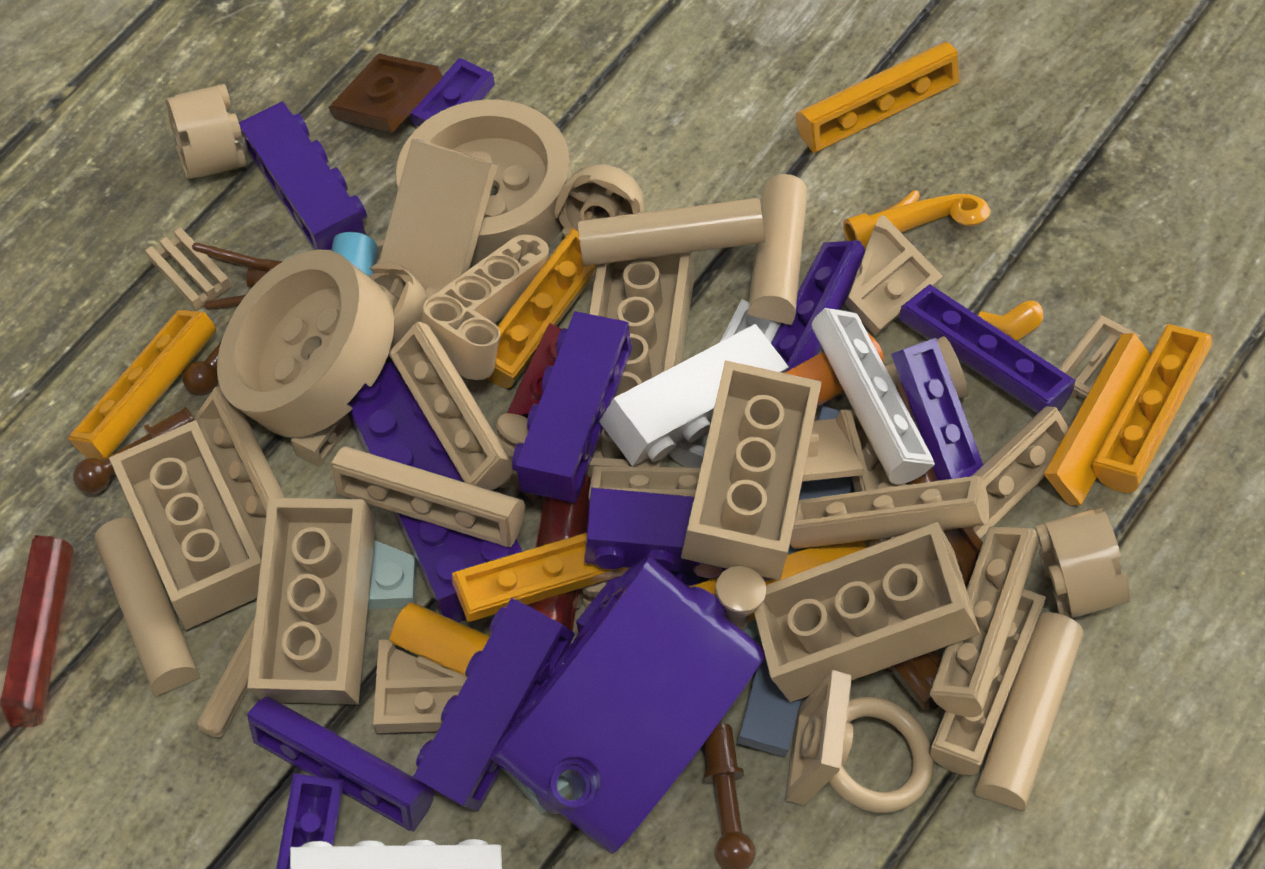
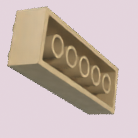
(656, 303)

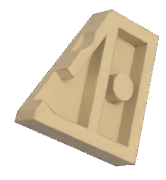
(411, 691)

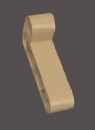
(470, 305)

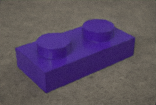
(459, 85)

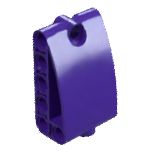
(629, 702)

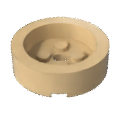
(529, 171)
(299, 309)

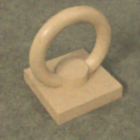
(825, 739)

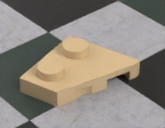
(888, 277)

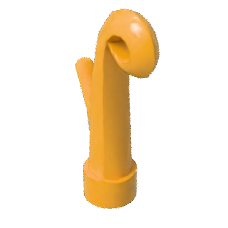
(911, 213)

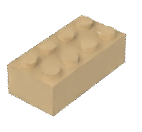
(752, 470)
(189, 524)
(312, 601)
(865, 611)

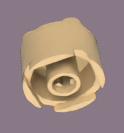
(205, 132)
(1082, 563)

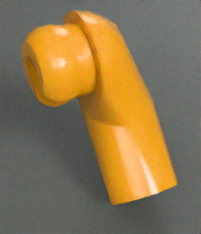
(1018, 321)

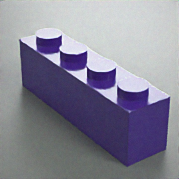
(301, 176)
(574, 399)
(638, 524)
(496, 690)

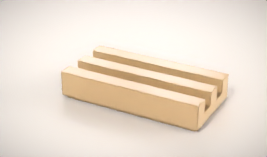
(171, 248)
(1085, 345)

